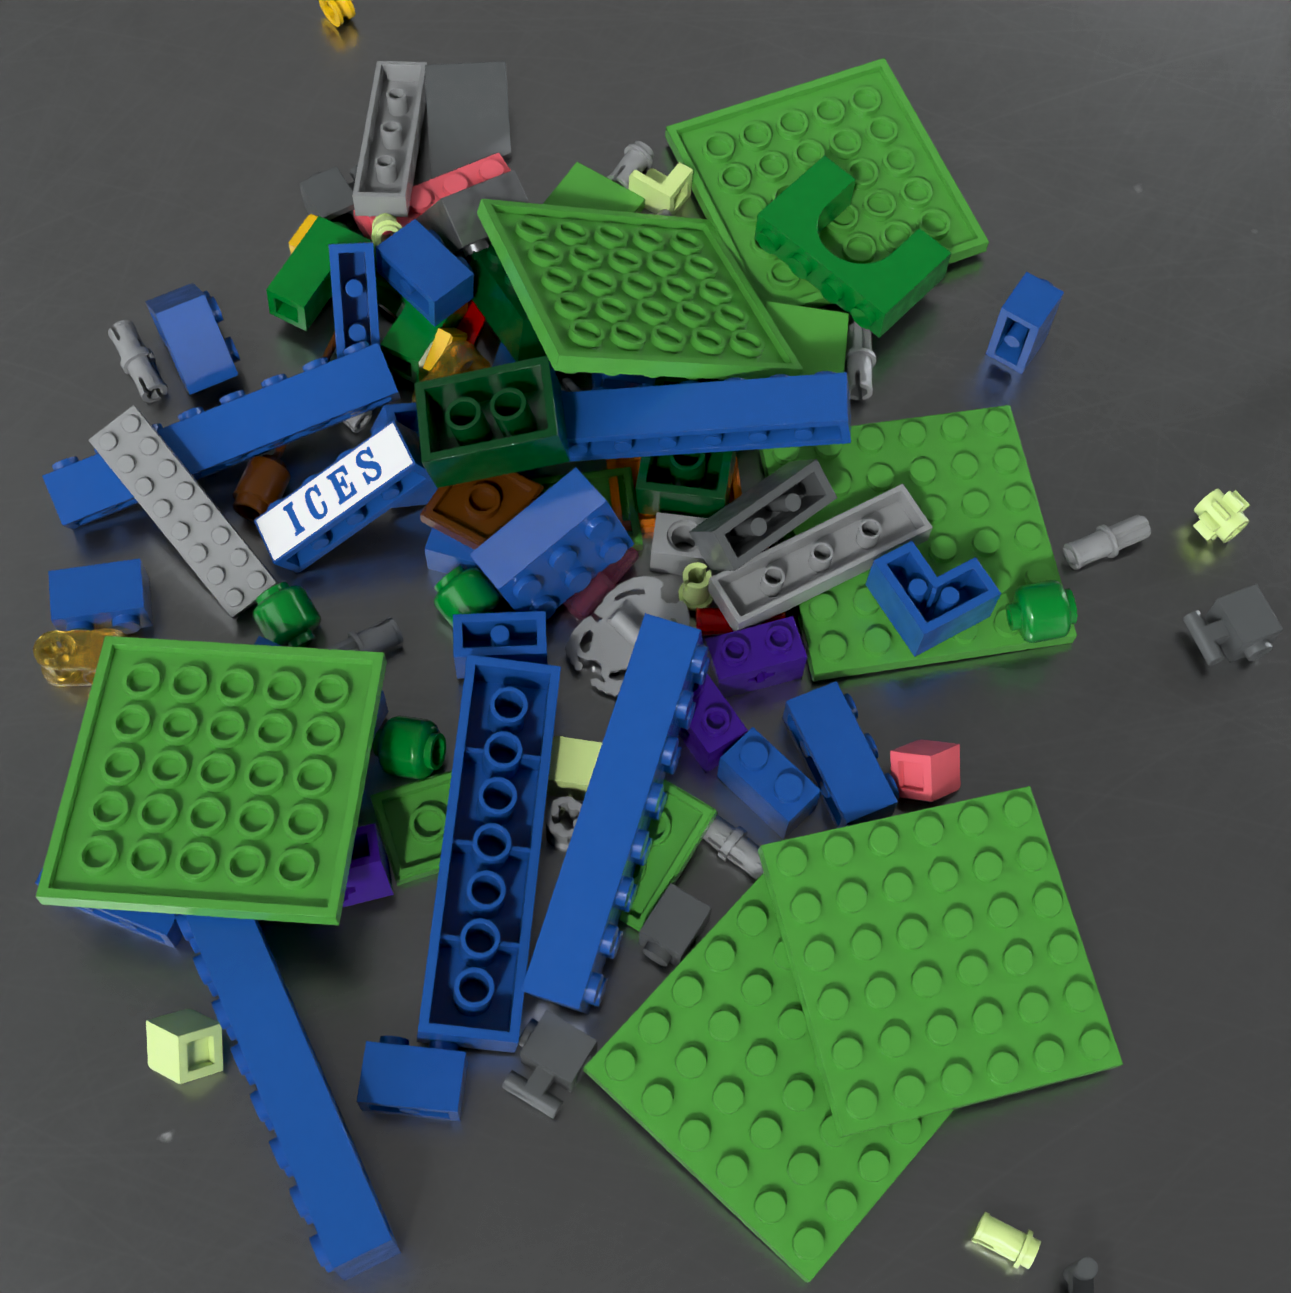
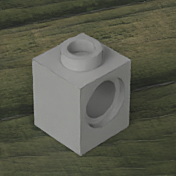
(667, 532)

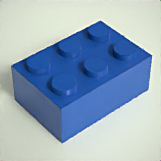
(553, 546)

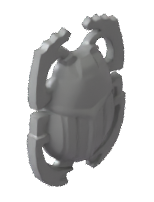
(619, 627)

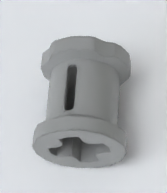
(555, 831)

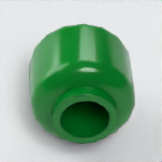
(465, 593)
(1042, 611)
(286, 615)
(409, 747)

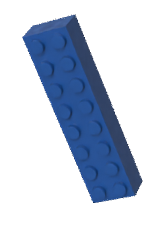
(616, 816)
(490, 855)
(291, 1094)

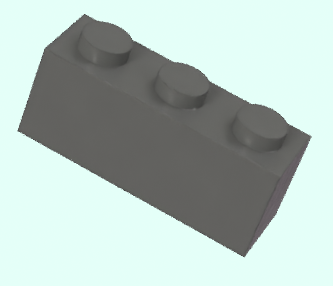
(763, 515)

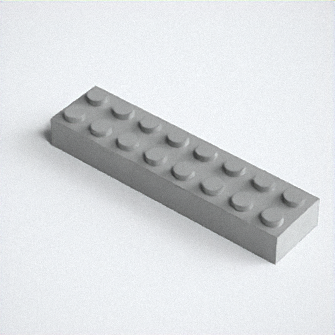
(391, 139)
(183, 511)
(818, 559)

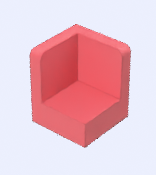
(926, 769)

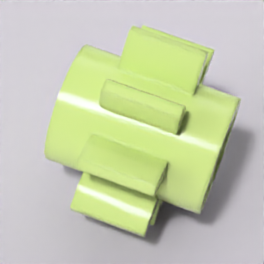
(1221, 515)

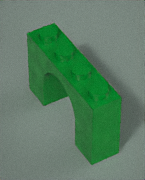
(305, 287)
(870, 292)

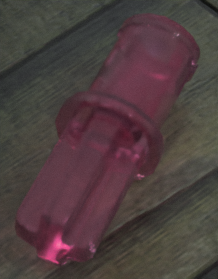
(586, 601)

